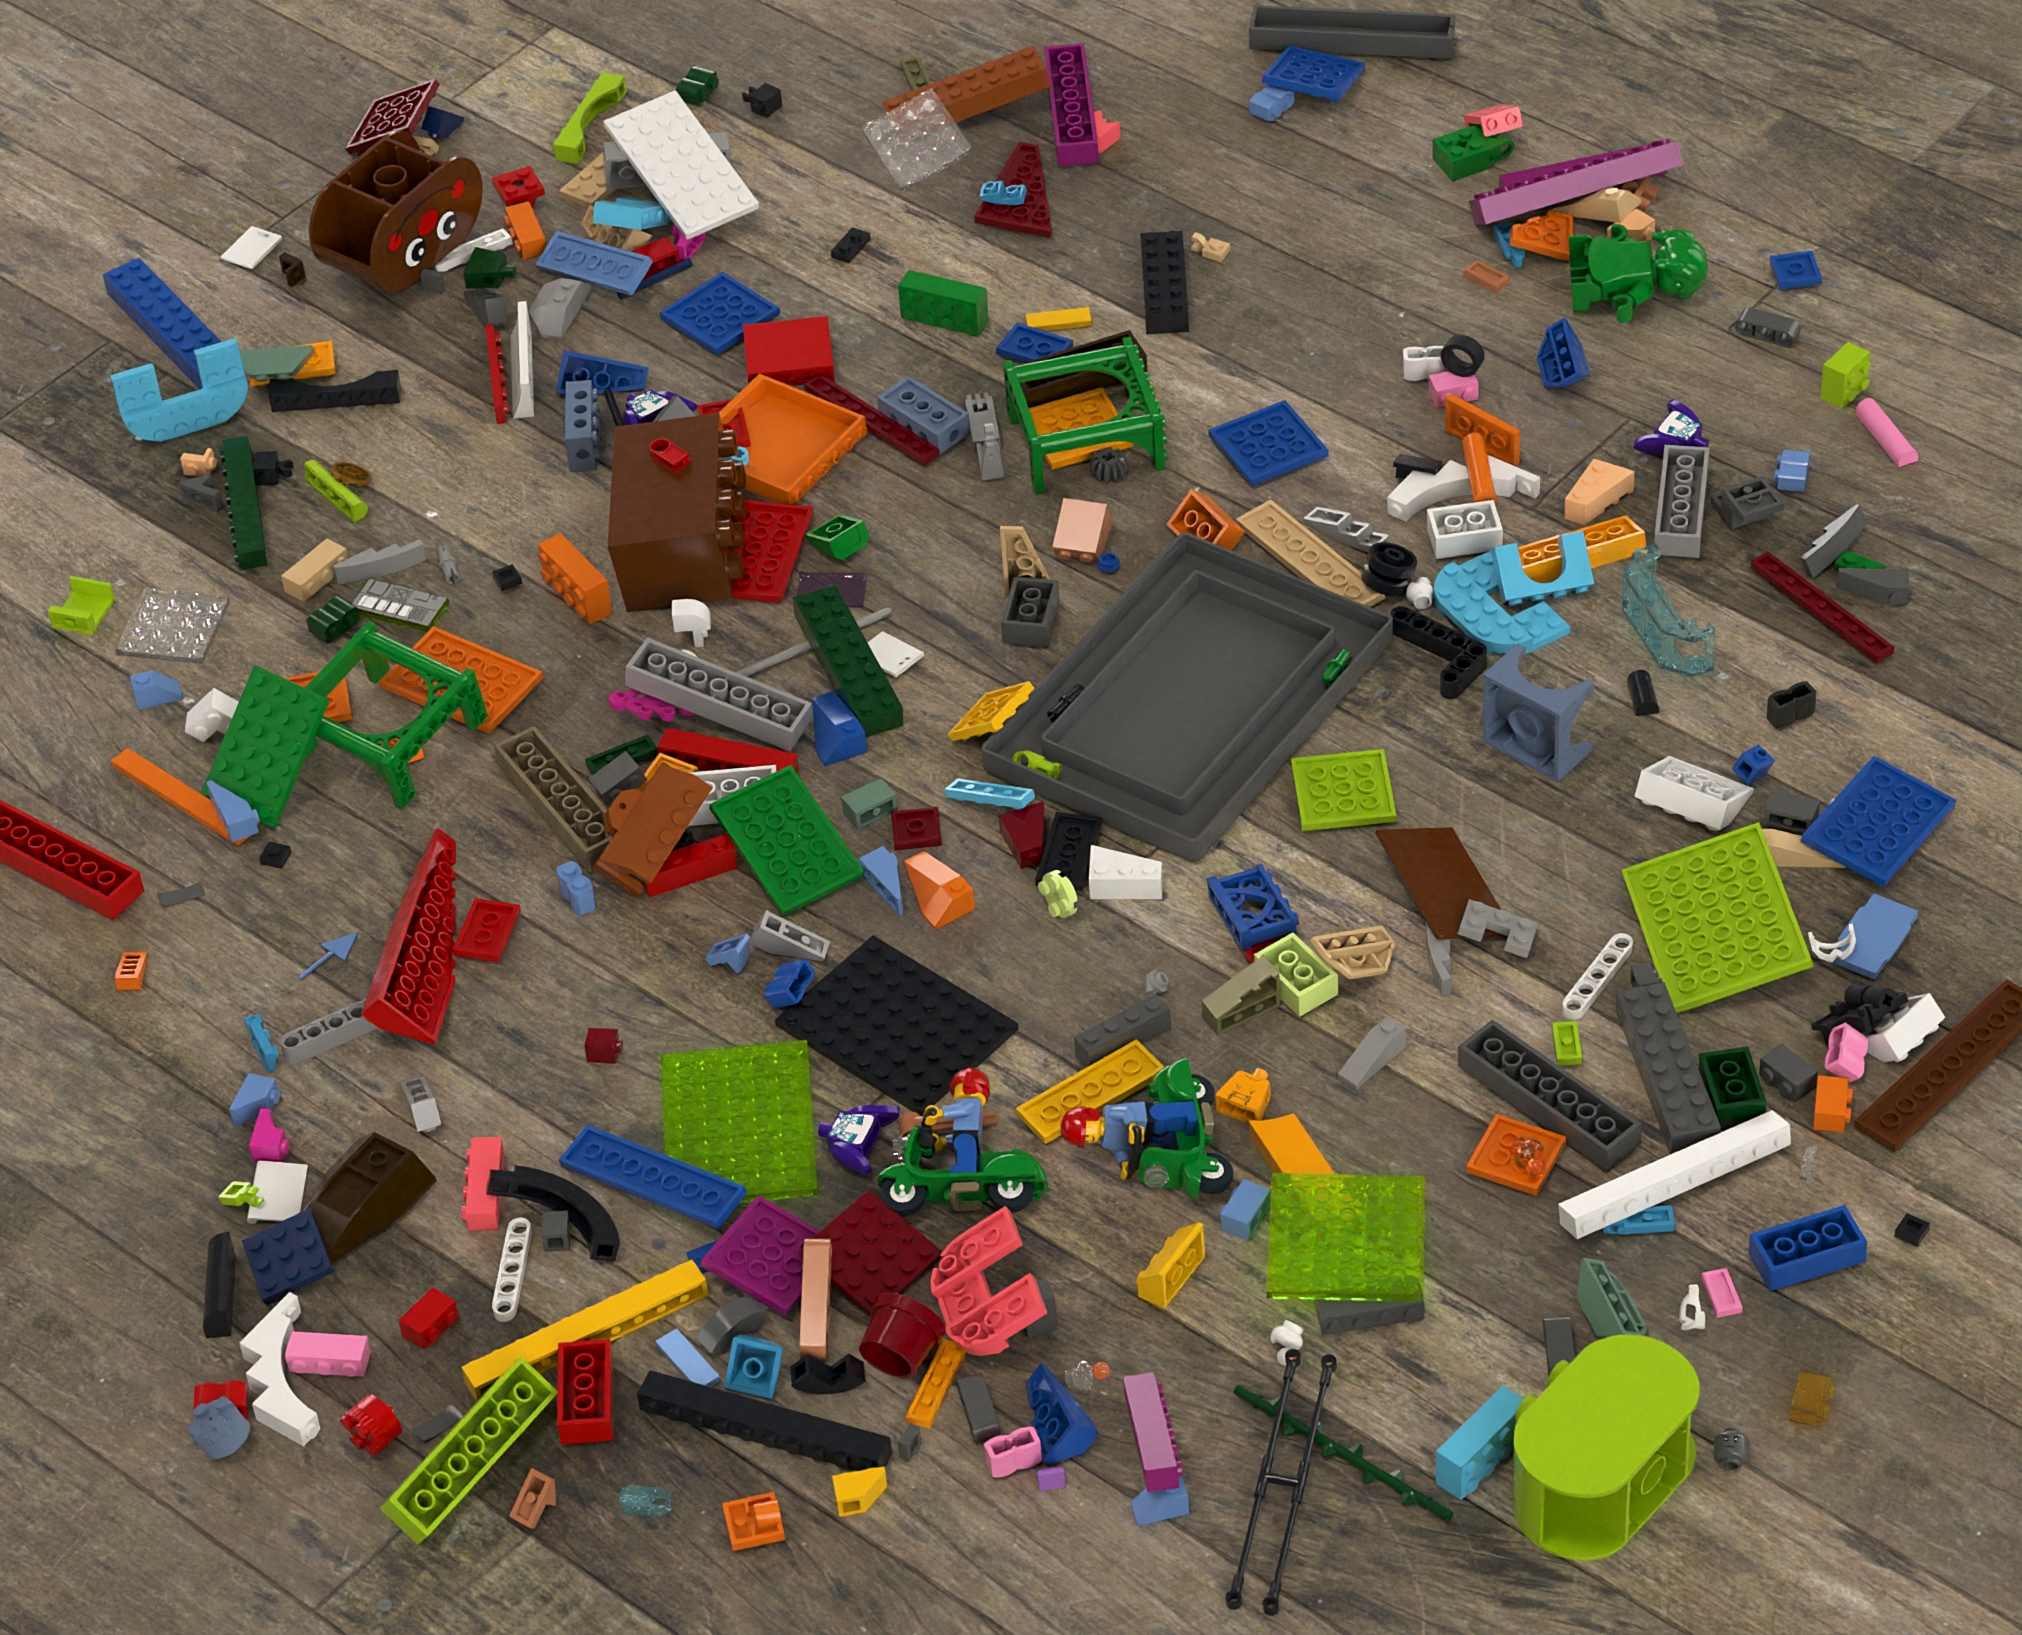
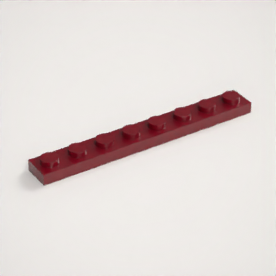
(876, 421)
(1822, 607)

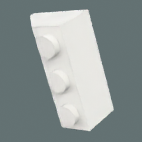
(1904, 1028)

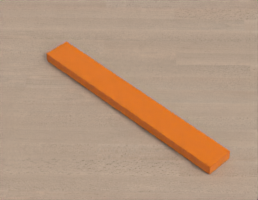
(171, 790)

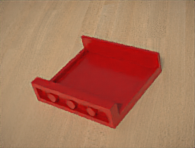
(789, 350)

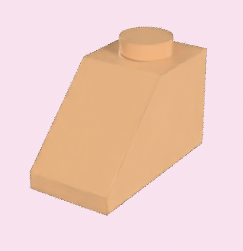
(1638, 226)

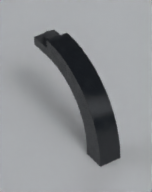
(561, 1195)

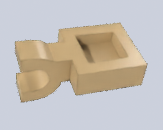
(1211, 249)

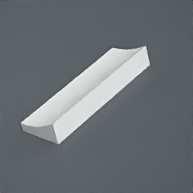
(522, 365)

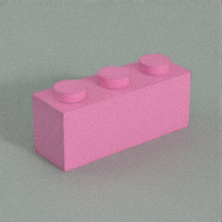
(327, 1354)

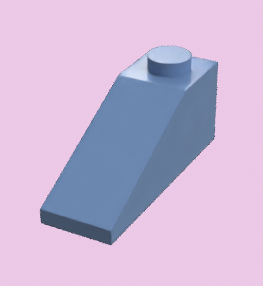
(233, 812)
(882, 875)

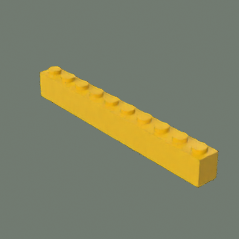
(604, 1320)

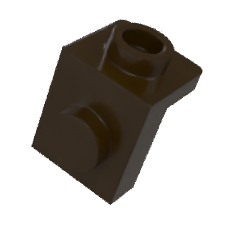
(292, 268)

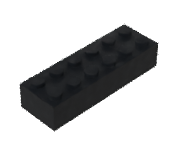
(1164, 282)

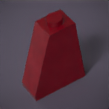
(1025, 833)

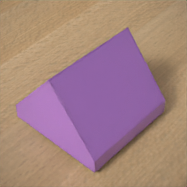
(1051, 1478)

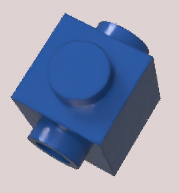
(1753, 764)

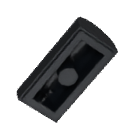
(1642, 693)

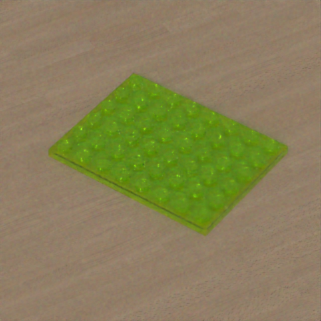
(743, 1116)

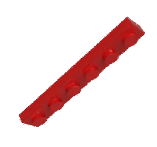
(497, 379)

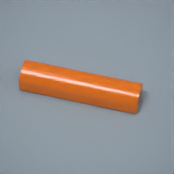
(1478, 468)

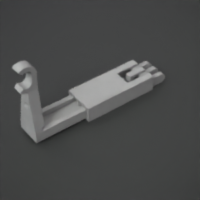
(985, 430)

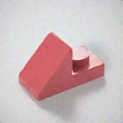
(1106, 132)

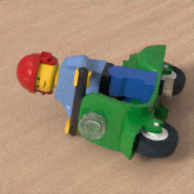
(1155, 1127)
(993, 1176)

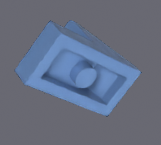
(733, 951)

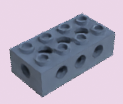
(925, 413)
(582, 425)

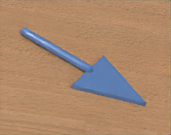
(339, 947)

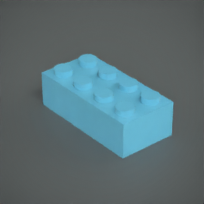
(1478, 1444)

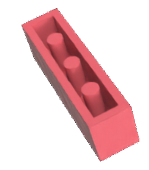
(482, 1210)

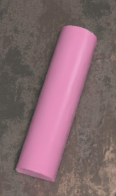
(1886, 432)

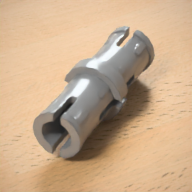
(448, 564)

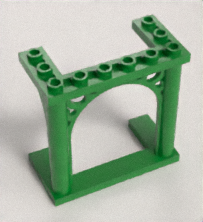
(1117, 361)
(392, 762)

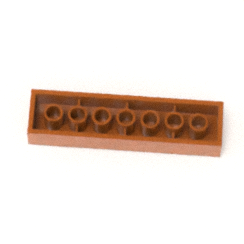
(985, 85)

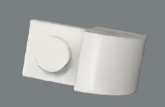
(691, 616)

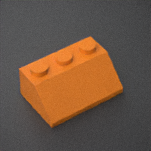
(1206, 520)

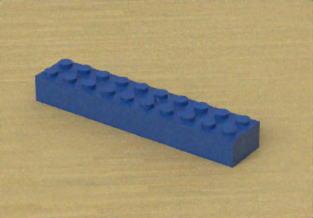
(160, 314)

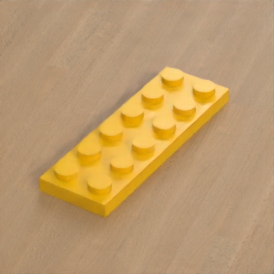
(1094, 1087)

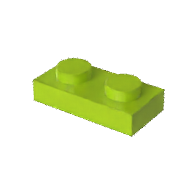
(1567, 1043)

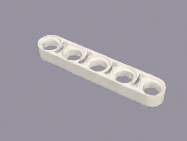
(1597, 985)
(511, 1279)

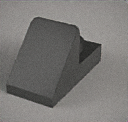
(201, 492)

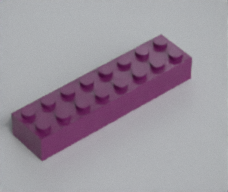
(1071, 105)

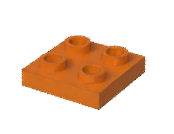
(753, 1521)

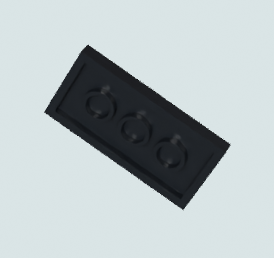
(1070, 847)

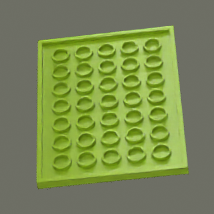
(1717, 918)

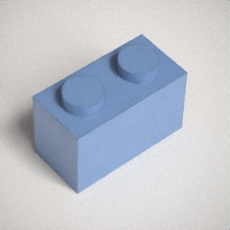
(1245, 1209)

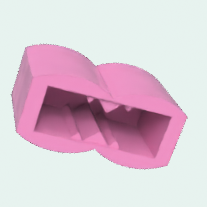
(1846, 1052)
(1013, 1452)

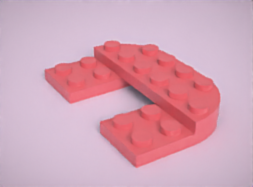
(971, 1314)

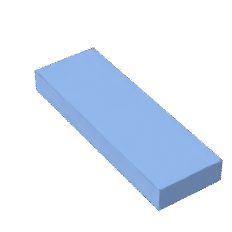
(687, 1359)

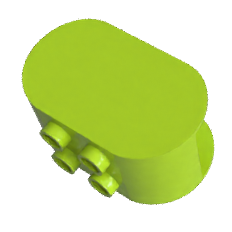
(1603, 1445)

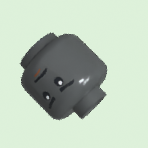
(1731, 1449)

